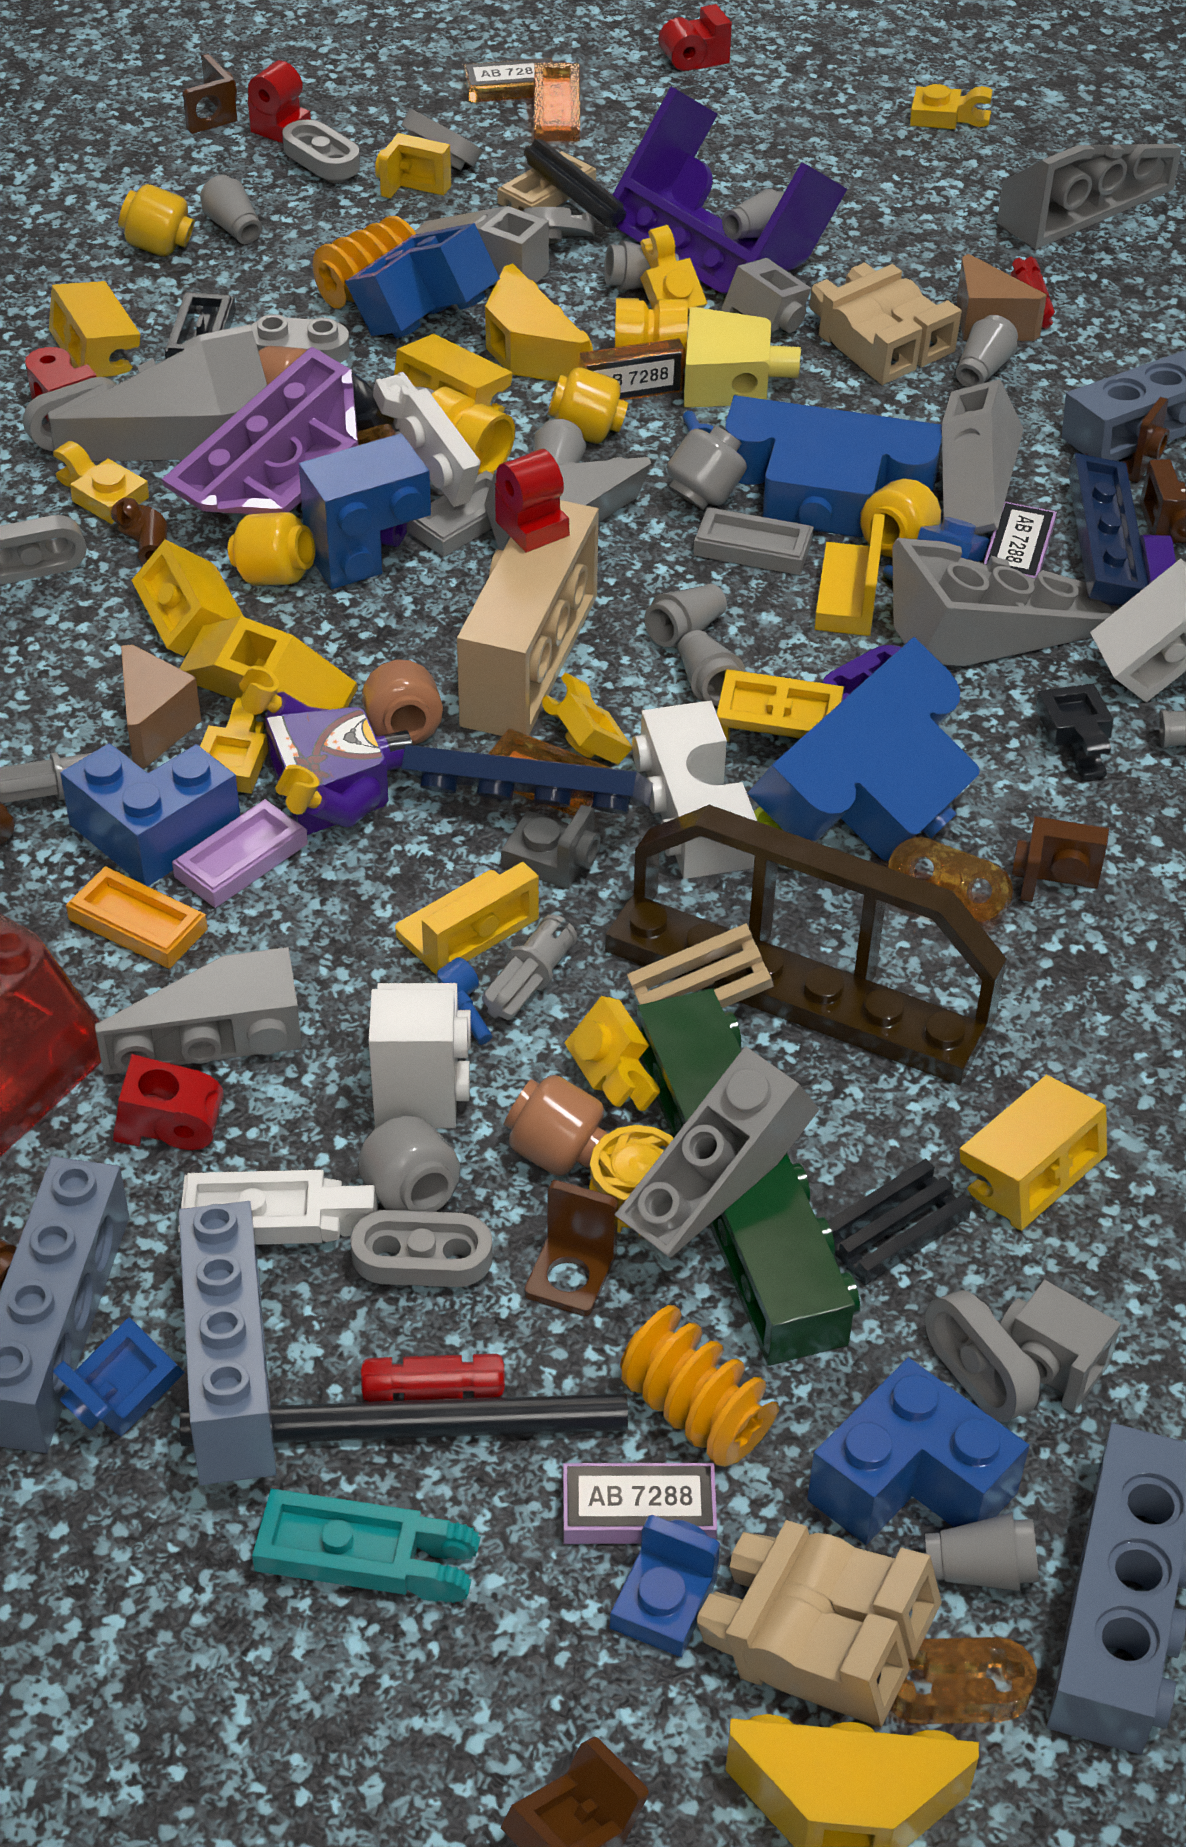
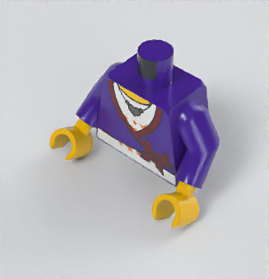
(323, 758)

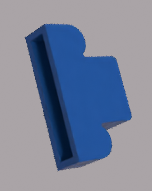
(826, 460)
(875, 759)

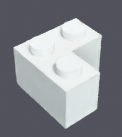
(1148, 635)
(416, 1052)

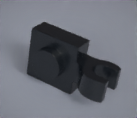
(1078, 718)

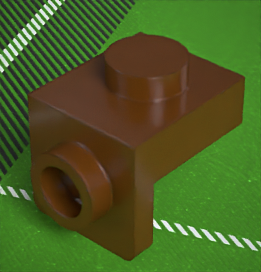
(583, 1808)

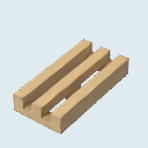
(535, 190)
(698, 956)

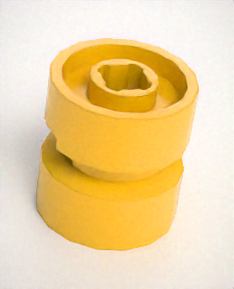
(642, 325)
(481, 426)

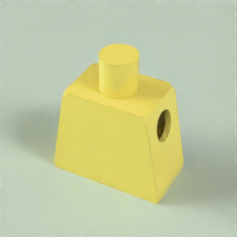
(732, 357)

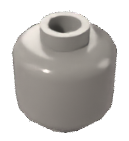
(706, 467)
(409, 1165)

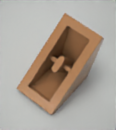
(990, 291)
(159, 704)

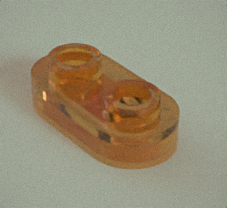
(957, 872)

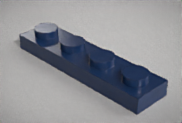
(1107, 529)
(550, 781)

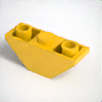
(530, 331)
(233, 645)
(848, 1780)

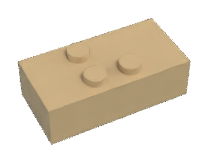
(526, 626)

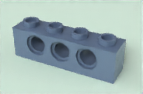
(1108, 413)
(55, 1293)
(225, 1344)
(1093, 1690)

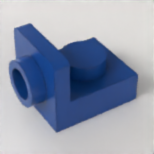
(667, 1585)

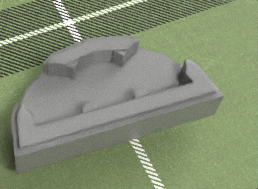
(563, 223)

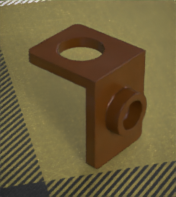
(221, 91)
(1151, 441)
(581, 1233)

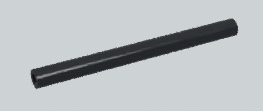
(441, 1418)

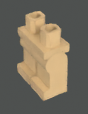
(884, 319)
(824, 1618)

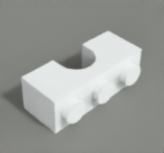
(686, 763)

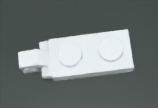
(431, 435)
(286, 1204)

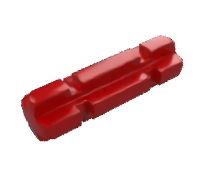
(1029, 273)
(432, 1377)

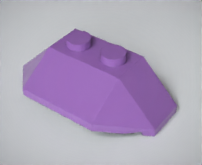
(256, 453)

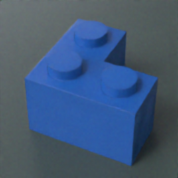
(423, 278)
(354, 497)
(151, 816)
(920, 1444)

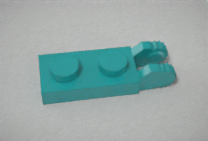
(362, 1546)

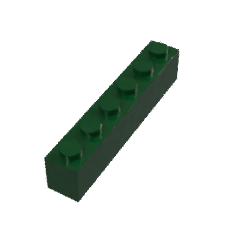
(769, 1235)

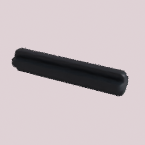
(575, 183)

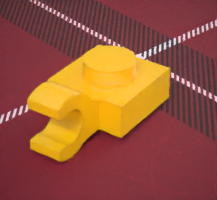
(944, 107)
(667, 276)
(97, 486)
(589, 726)
(239, 746)
(608, 1054)

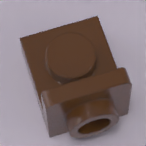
(1164, 501)
(1060, 854)

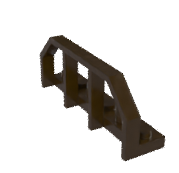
(805, 989)

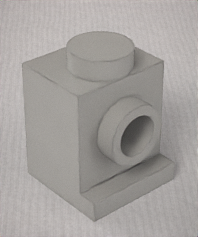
(768, 292)
(1064, 1339)

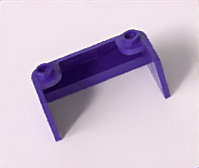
(670, 186)

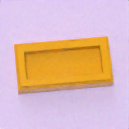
(137, 917)

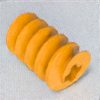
(351, 254)
(693, 1390)

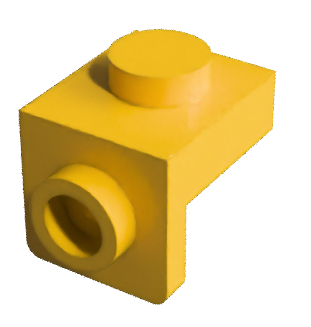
(415, 165)

